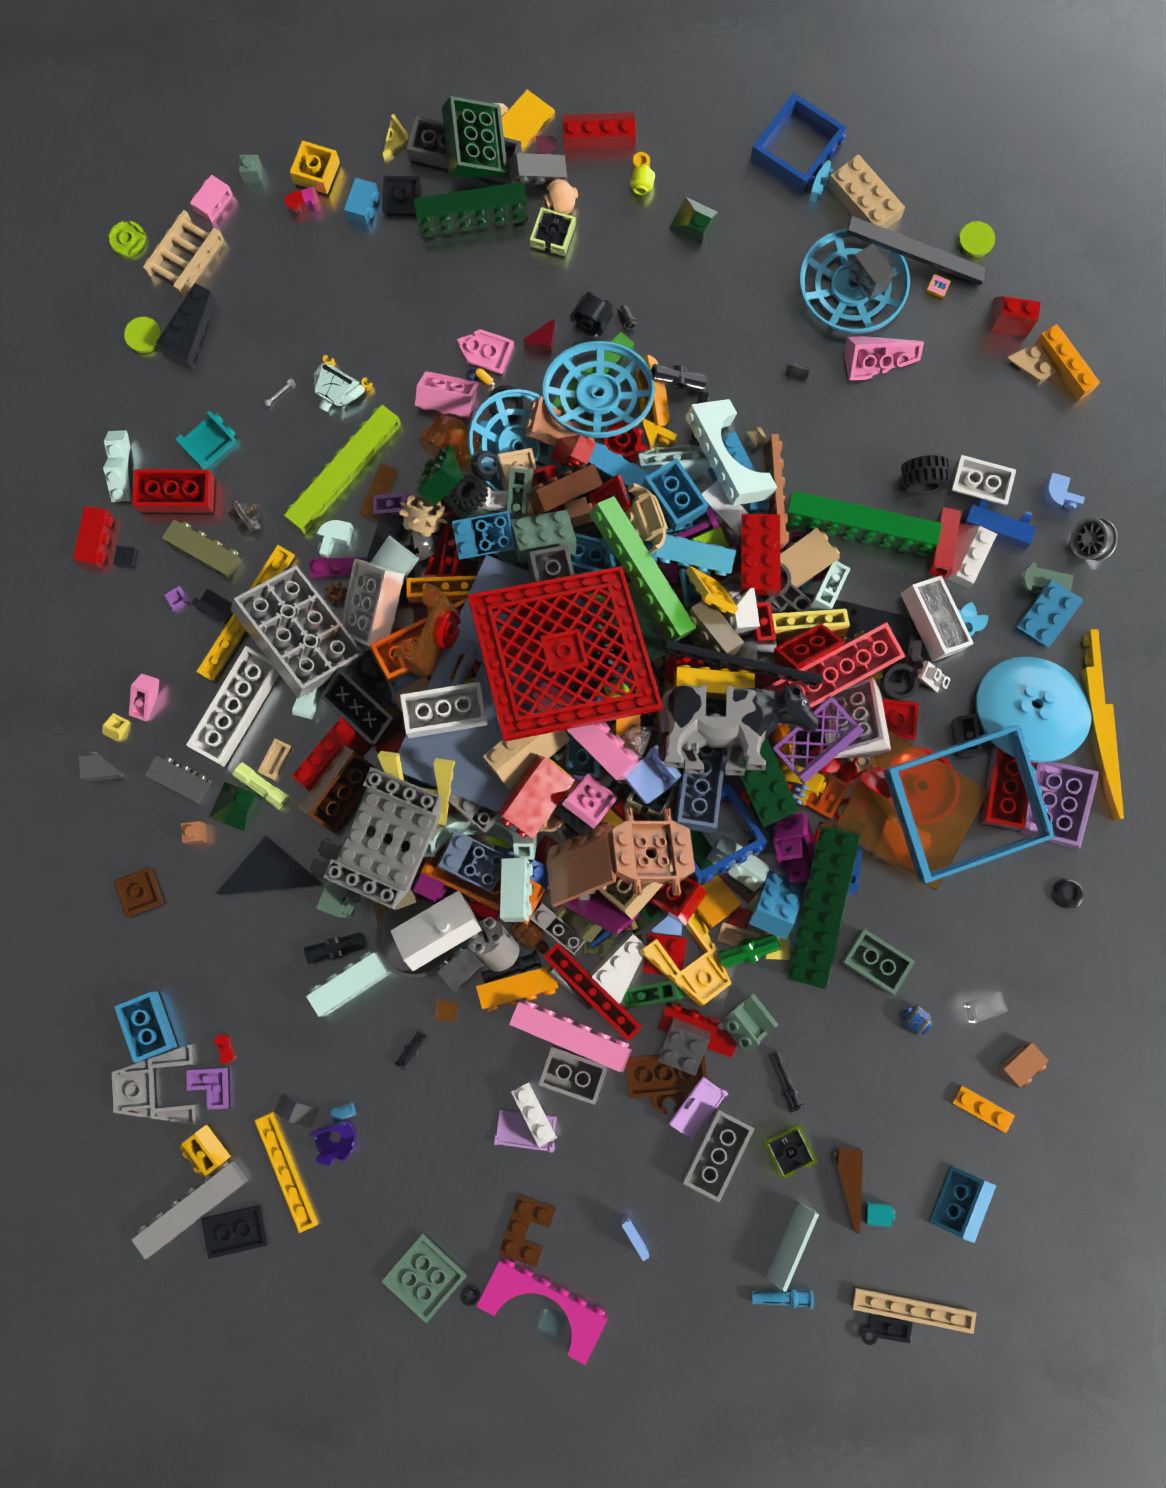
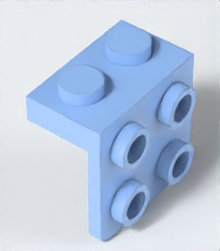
(651, 777)

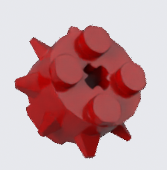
(632, 440)

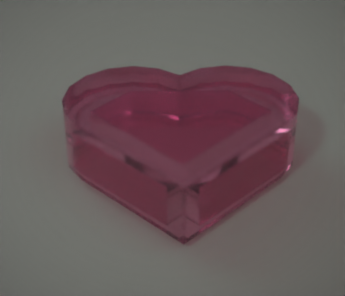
(545, 144)

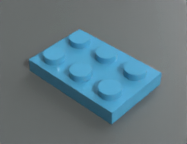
(1049, 613)

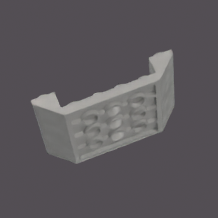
(369, 864)

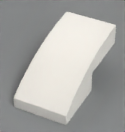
(495, 501)

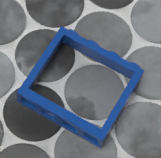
(781, 167)
(739, 856)

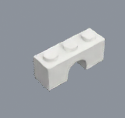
(534, 1115)

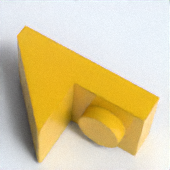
(659, 433)

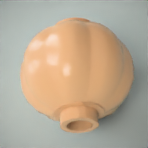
(560, 196)

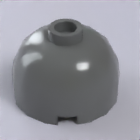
(423, 546)

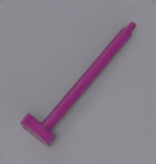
(711, 522)

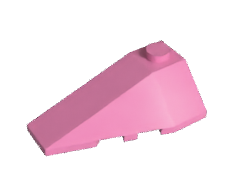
(877, 355)

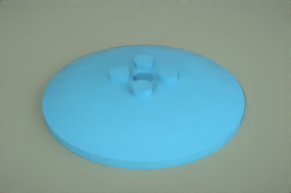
(1007, 700)

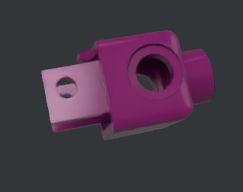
(796, 835)

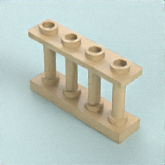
(192, 268)

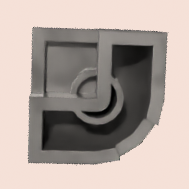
(758, 651)

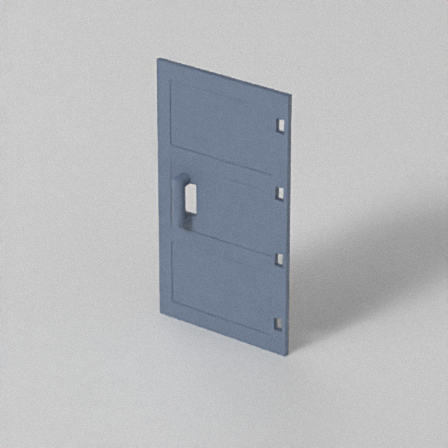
(472, 776)

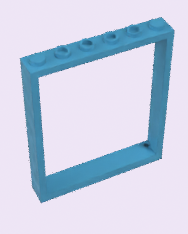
(1031, 787)

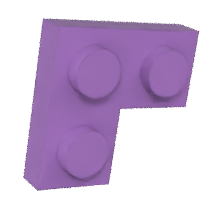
(215, 1082)

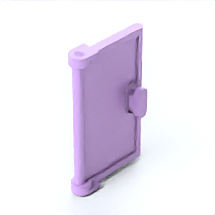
(698, 1111)
(514, 1131)

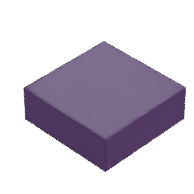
(176, 598)

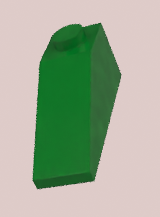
(652, 994)

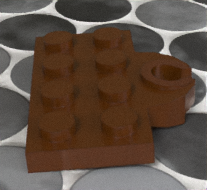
(660, 1081)

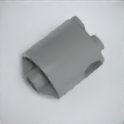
(494, 945)

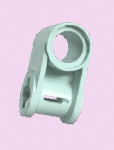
(306, 705)

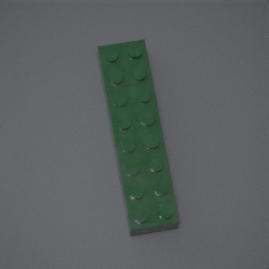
(824, 905)

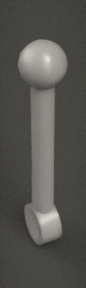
(290, 383)

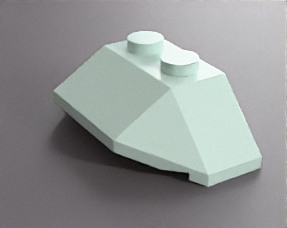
(689, 456)

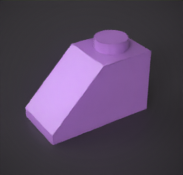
(389, 503)

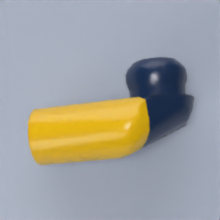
(479, 374)

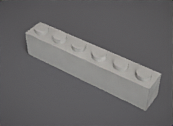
(189, 1210)

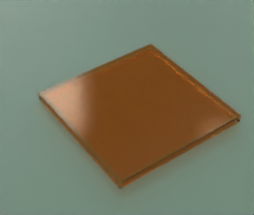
(939, 801)

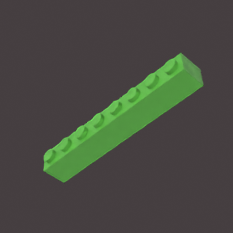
(642, 569)

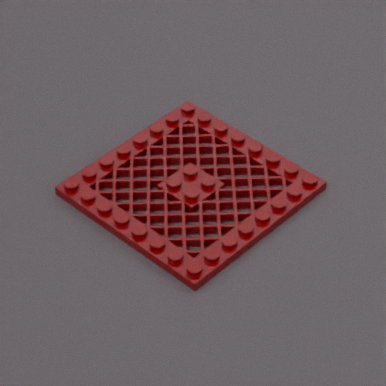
(563, 653)

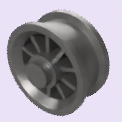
(1094, 539)

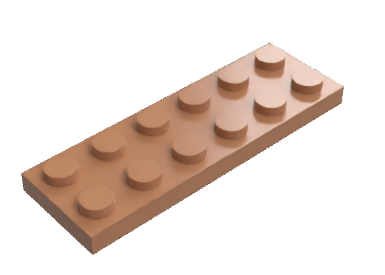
(774, 465)

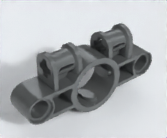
(788, 595)

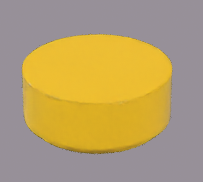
(640, 159)

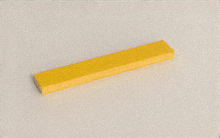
(286, 1172)

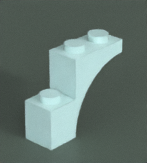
(116, 466)

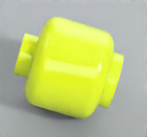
(642, 180)

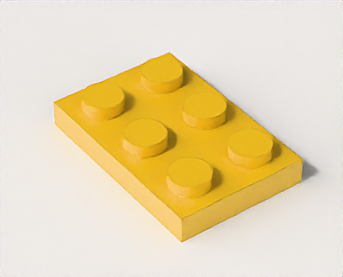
(711, 590)

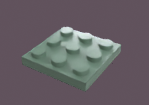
(424, 1278)

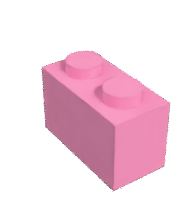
(211, 198)

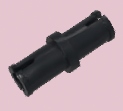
(411, 1050)

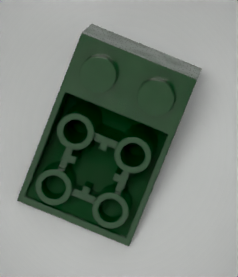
(439, 476)

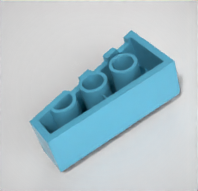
(697, 553)

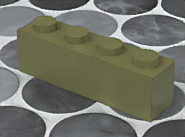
(201, 548)

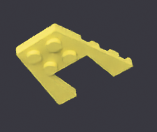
(443, 773)

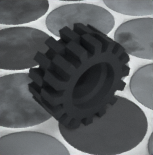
(475, 499)

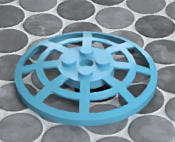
(843, 292)
(598, 382)
(511, 434)

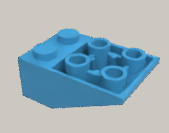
(483, 535)

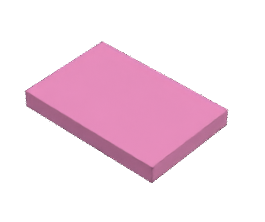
(590, 800)

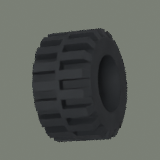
(925, 474)

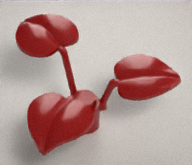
(872, 779)

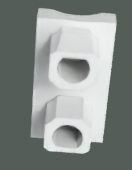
(932, 677)

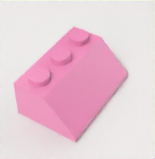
(446, 394)

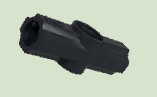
(678, 377)
(334, 948)

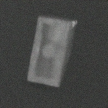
(985, 1007)

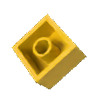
(314, 167)

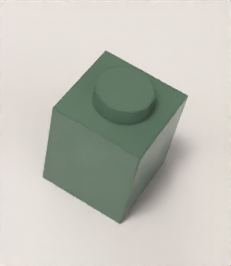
(250, 168)

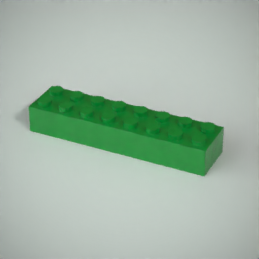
(863, 523)

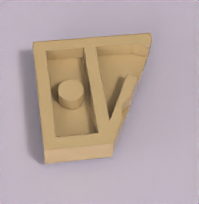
(1033, 362)

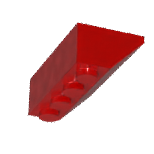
(599, 130)
(318, 760)

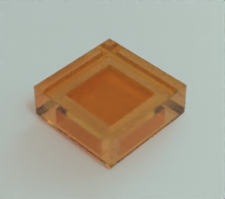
(447, 1011)

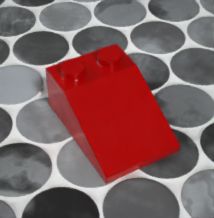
(679, 906)

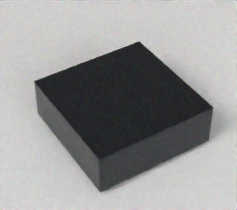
(125, 556)

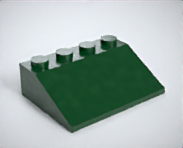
(474, 138)

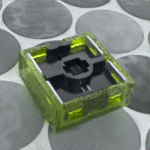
(790, 1151)

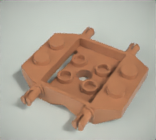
(635, 837)

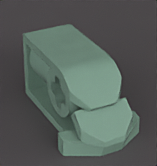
(1035, 578)

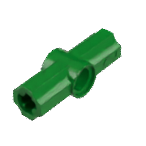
(749, 950)

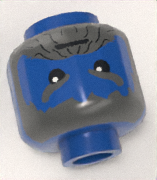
(916, 1020)

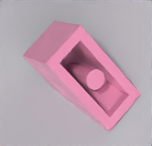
(143, 696)

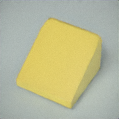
(115, 727)

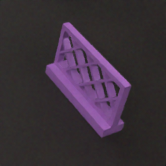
(832, 749)

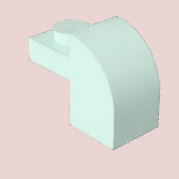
(333, 532)

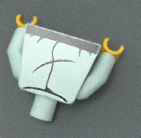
(336, 385)

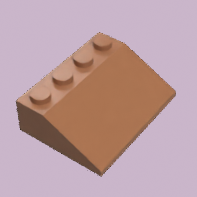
(581, 865)

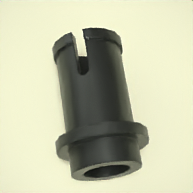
(627, 318)
(797, 370)

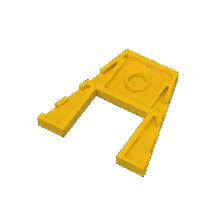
(701, 978)

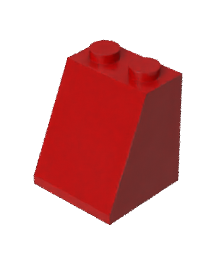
(1014, 316)

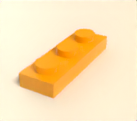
(983, 1109)

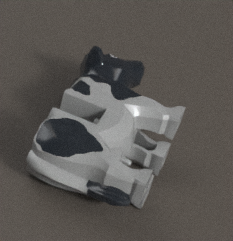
(748, 720)

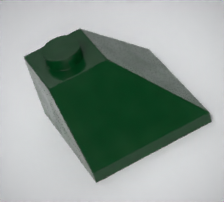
(693, 220)
(234, 806)

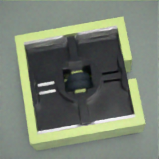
(553, 231)

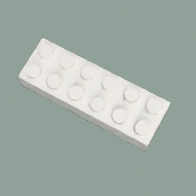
(234, 707)

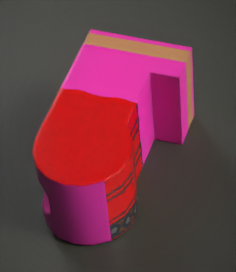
(303, 200)

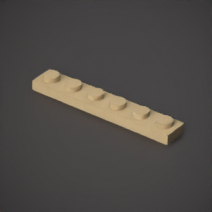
(914, 1310)

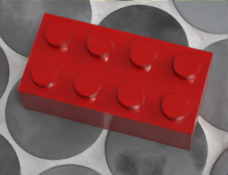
(173, 490)
(760, 554)
(1006, 800)

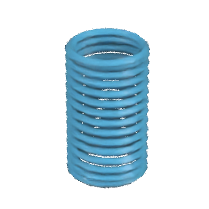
(342, 1112)

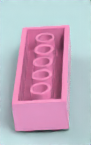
(598, 741)
(571, 1037)

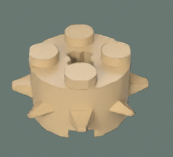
(422, 516)

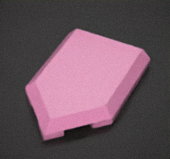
(486, 350)

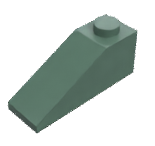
(519, 485)

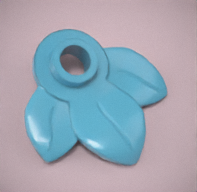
(971, 619)

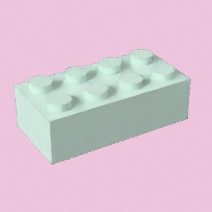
(347, 985)

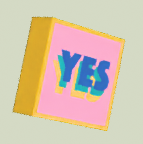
(938, 286)

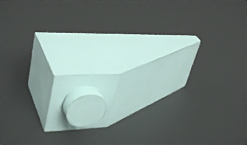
(830, 587)

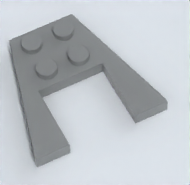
(135, 1088)

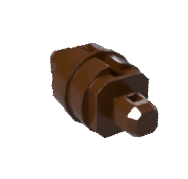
(529, 935)

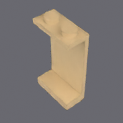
(808, 557)

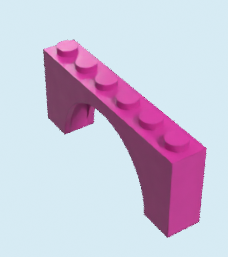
(512, 1281)

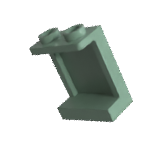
(749, 1023)

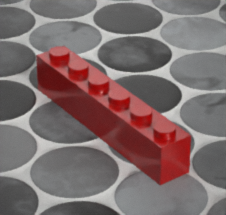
(598, 997)

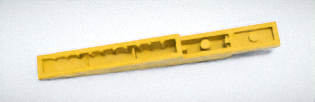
(1102, 725)

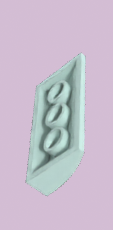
(395, 557)
(792, 1246)

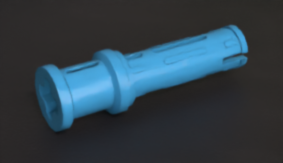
(792, 1298)

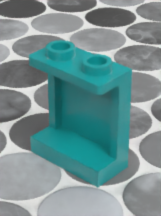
(208, 441)

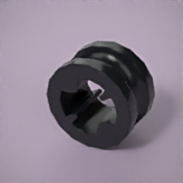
(475, 1292)

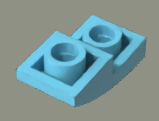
(820, 181)

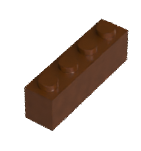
(564, 489)

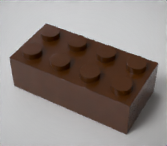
(337, 789)

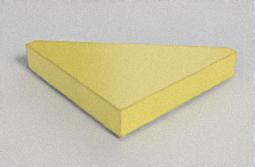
(396, 138)

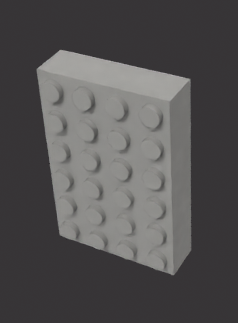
(296, 630)

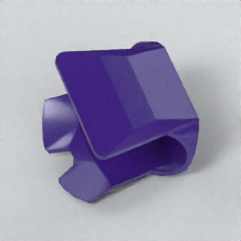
(332, 1151)

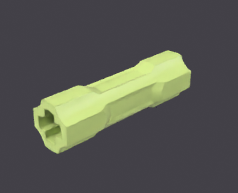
(270, 793)

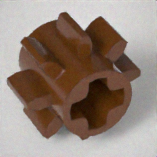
(331, 595)

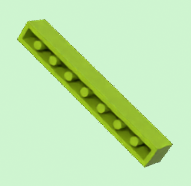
(342, 468)

